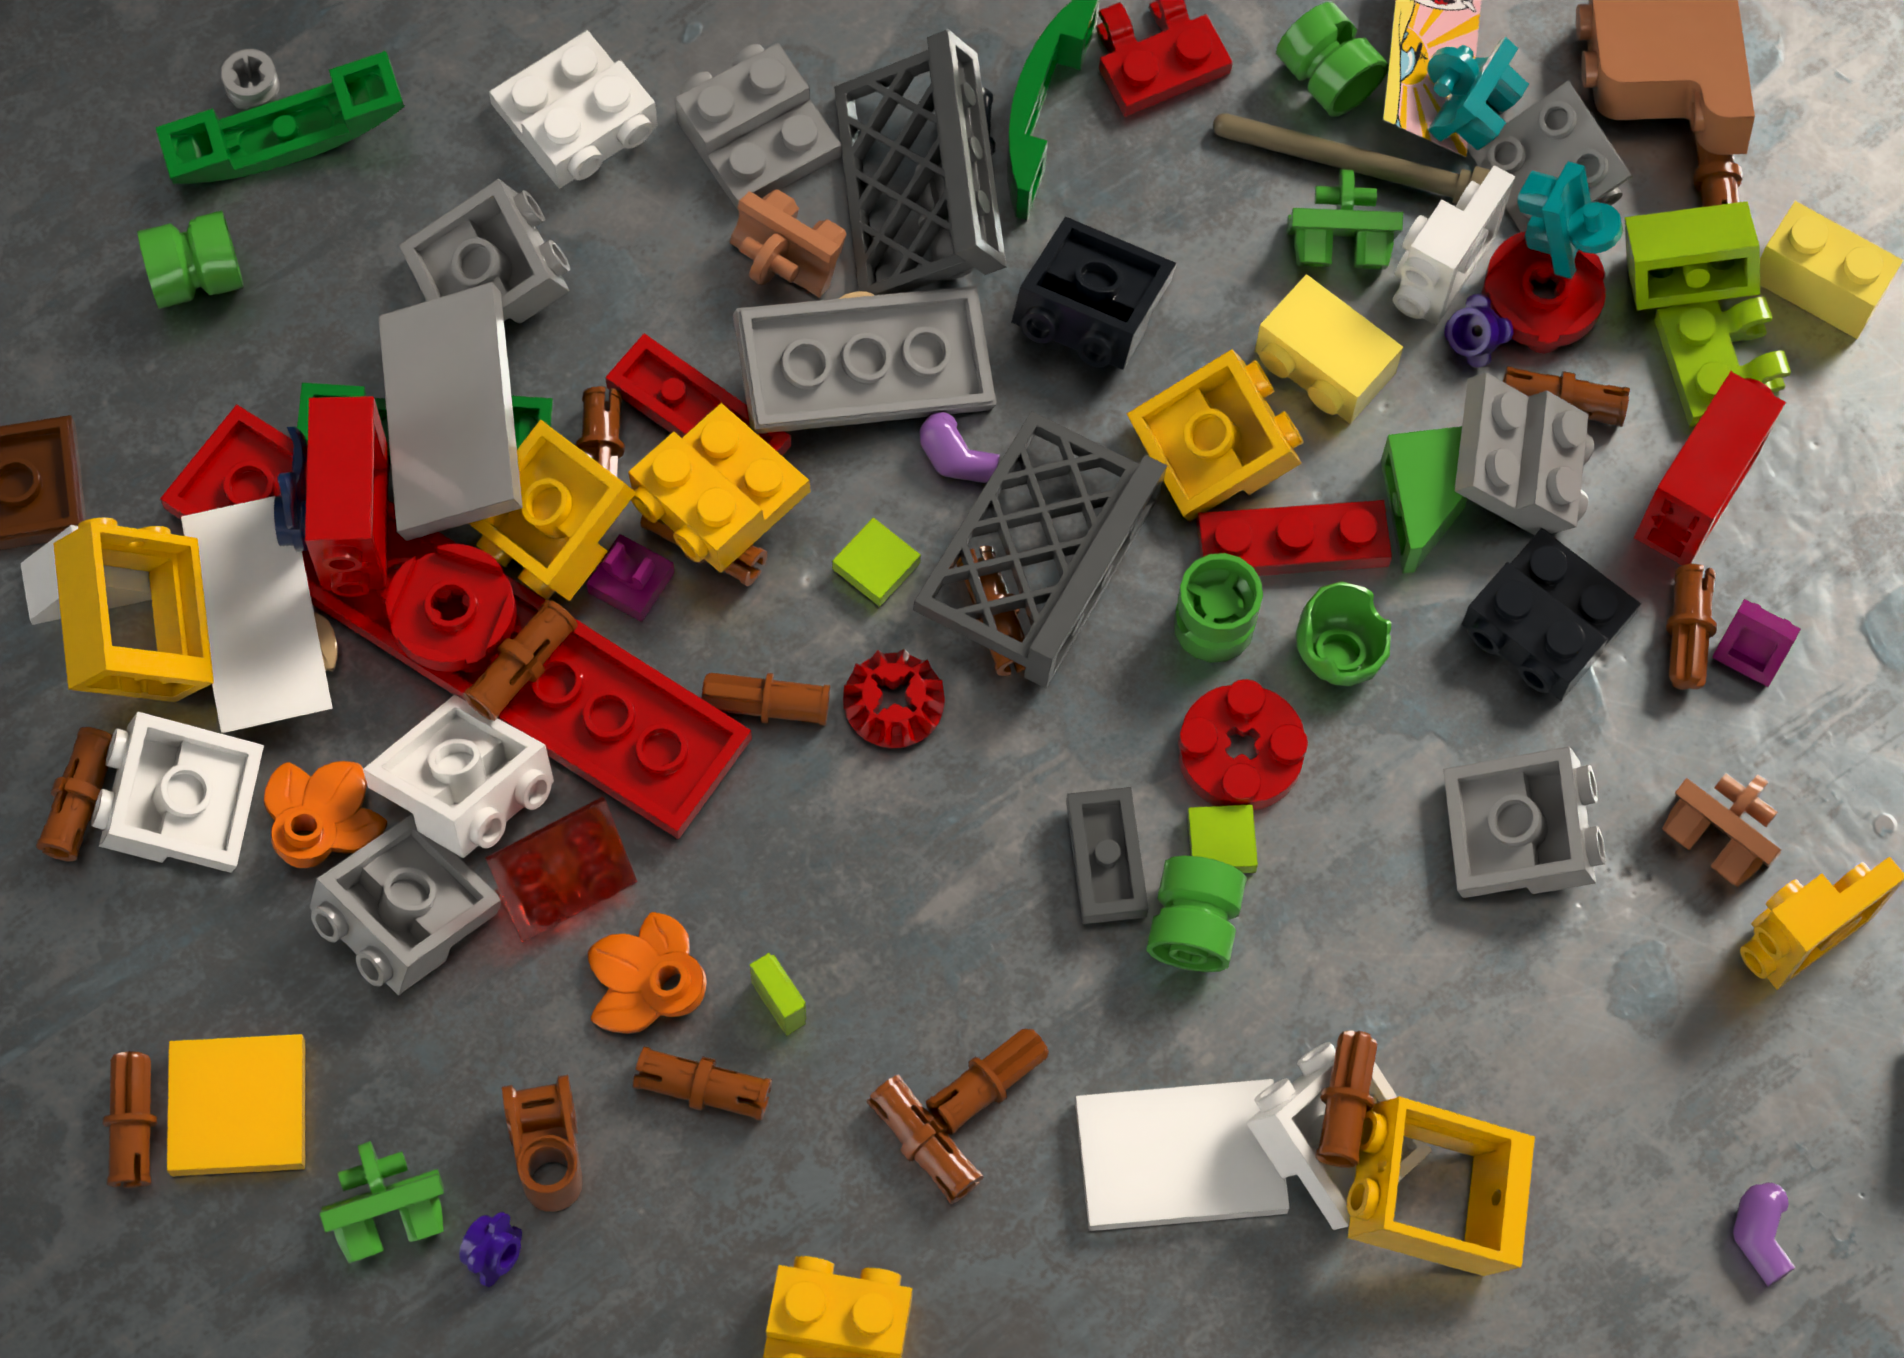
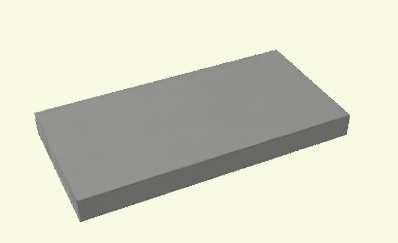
(863, 359)
(449, 412)

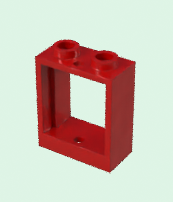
(1709, 468)
(347, 494)

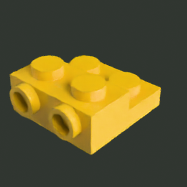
(1217, 434)
(716, 487)
(564, 515)
(1816, 918)
(836, 1314)

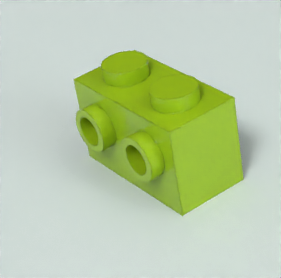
(1692, 255)

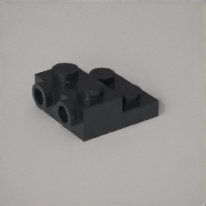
(1092, 294)
(1549, 615)

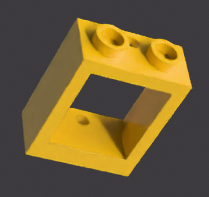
(178, 604)
(1496, 1190)

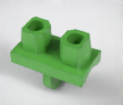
(1372, 229)
(354, 1216)

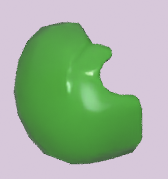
(1343, 634)

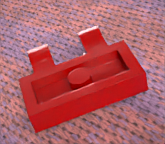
(1162, 65)

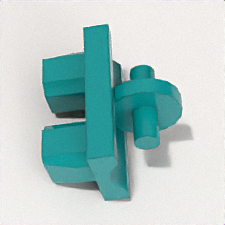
(1468, 86)
(1566, 217)

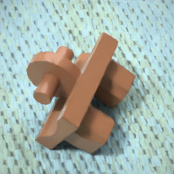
(783, 245)
(1699, 810)

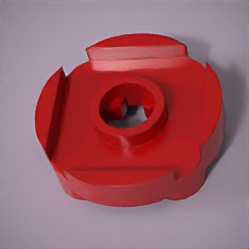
(1539, 321)
(467, 640)
(1242, 710)

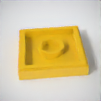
(236, 1105)

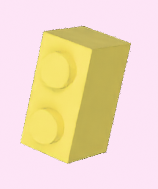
(1827, 269)
(1327, 350)

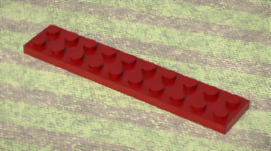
(591, 706)

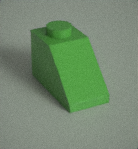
(1421, 489)

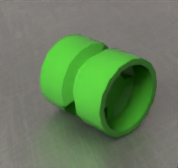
(1339, 66)
(190, 259)
(1217, 607)
(1198, 903)

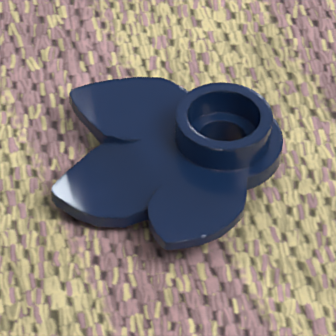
(291, 504)

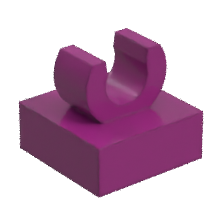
(630, 577)
(1756, 642)

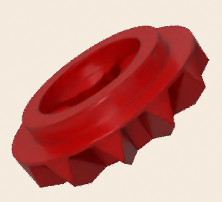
(895, 725)

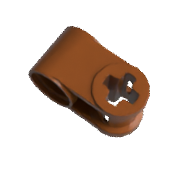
(545, 1131)

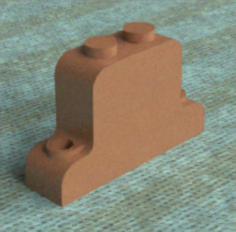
(1670, 64)

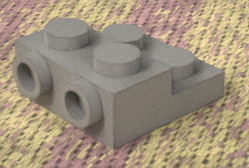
(755, 123)
(486, 242)
(1523, 455)
(1523, 823)
(401, 905)

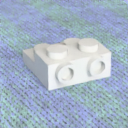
(575, 109)
(1449, 246)
(462, 776)
(177, 793)
(1291, 1131)

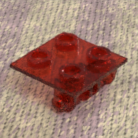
(561, 869)

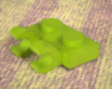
(1701, 349)

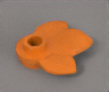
(321, 803)
(637, 971)

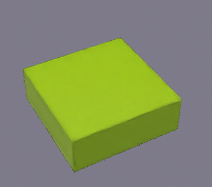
(876, 562)
(1224, 835)
(778, 993)

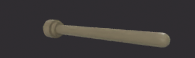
(1347, 156)

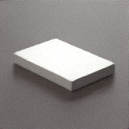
(1175, 1156)

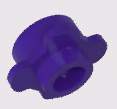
(1461, 331)
(491, 1247)

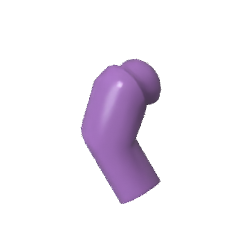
(950, 453)
(1757, 1227)

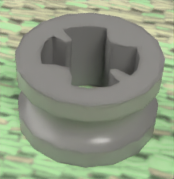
(247, 62)

